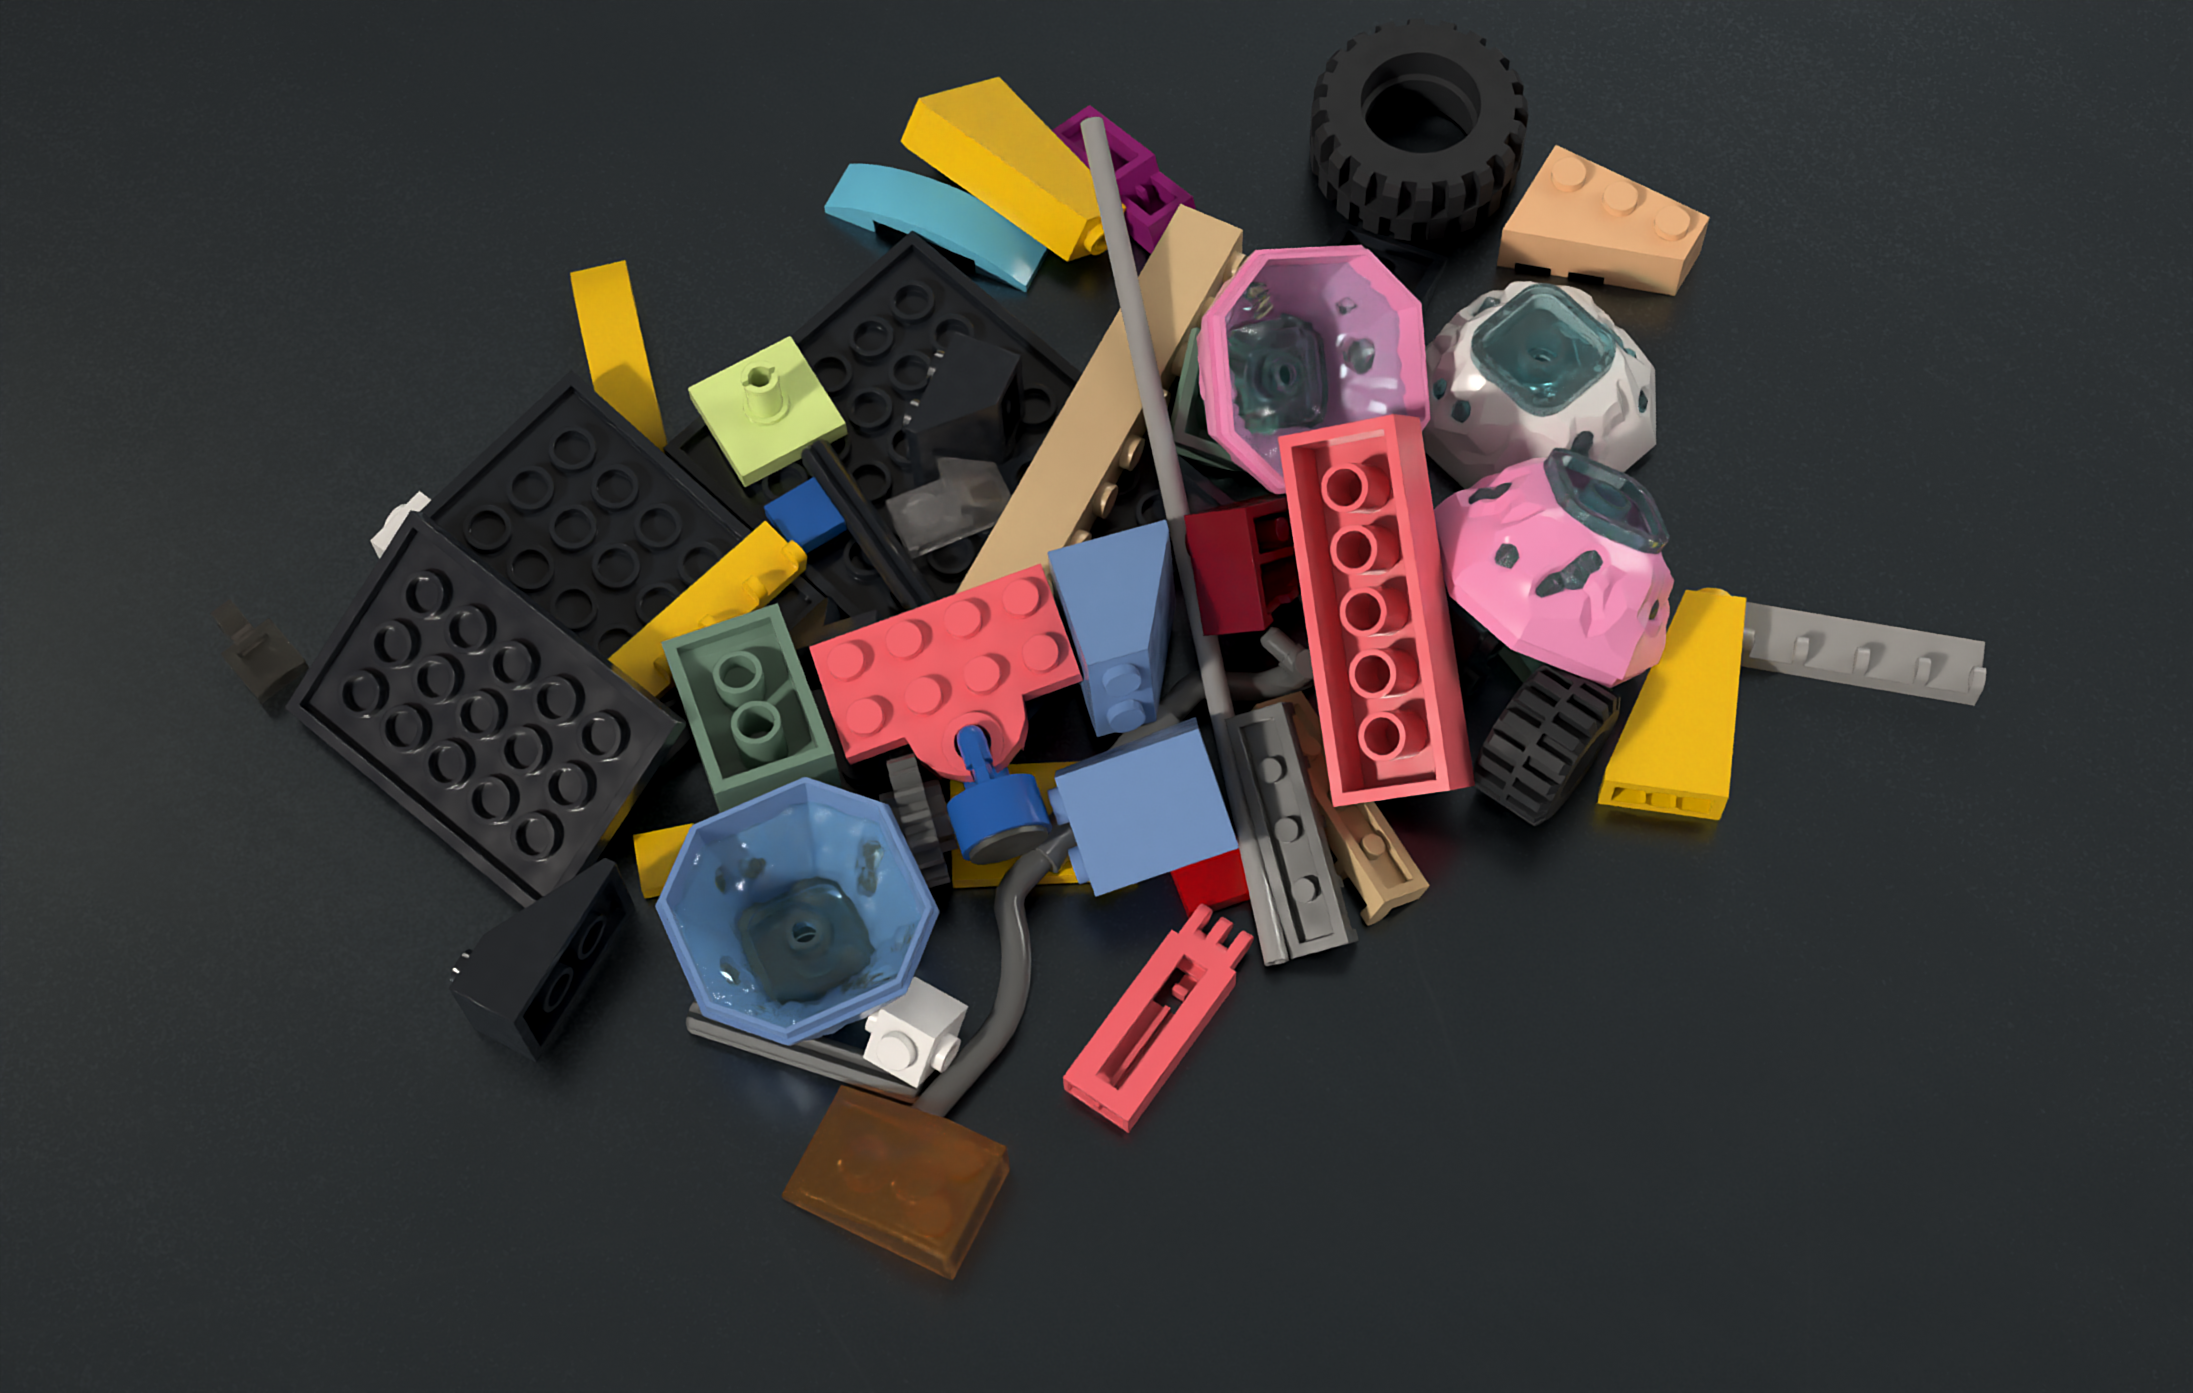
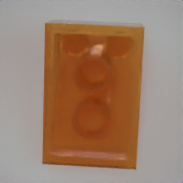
(900, 1178)

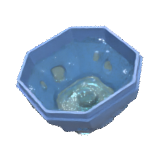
(788, 870)

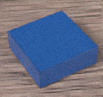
(806, 516)

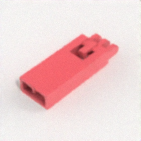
(1143, 1040)

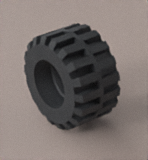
(1545, 742)

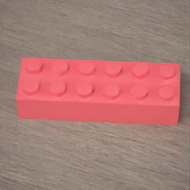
(1376, 610)

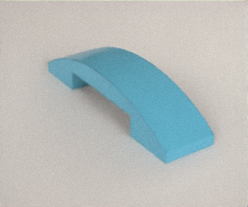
(939, 216)

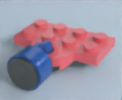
(957, 692)

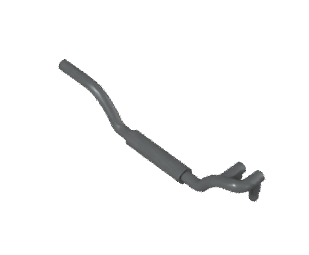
(1290, 676)

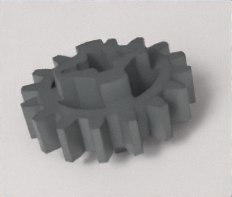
(921, 817)

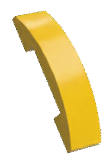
(617, 347)

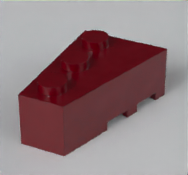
(1242, 563)

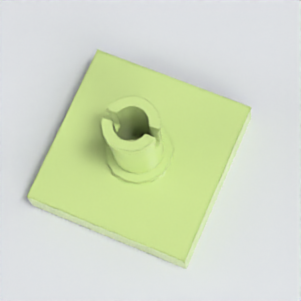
(767, 410)

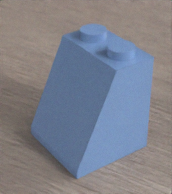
(1119, 621)
(1143, 809)

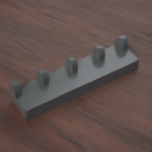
(1290, 830)

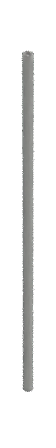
(1176, 506)

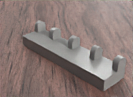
(1863, 654)

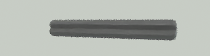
(815, 1055)

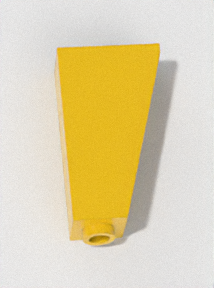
(1011, 163)
(1683, 722)

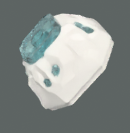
(1534, 376)

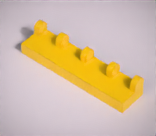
(732, 587)

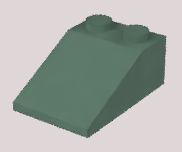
(750, 707)

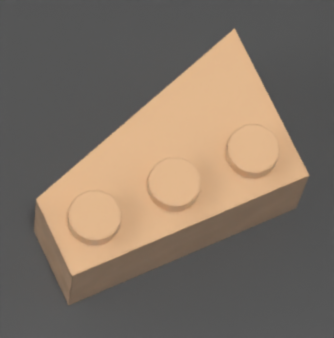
(1603, 227)

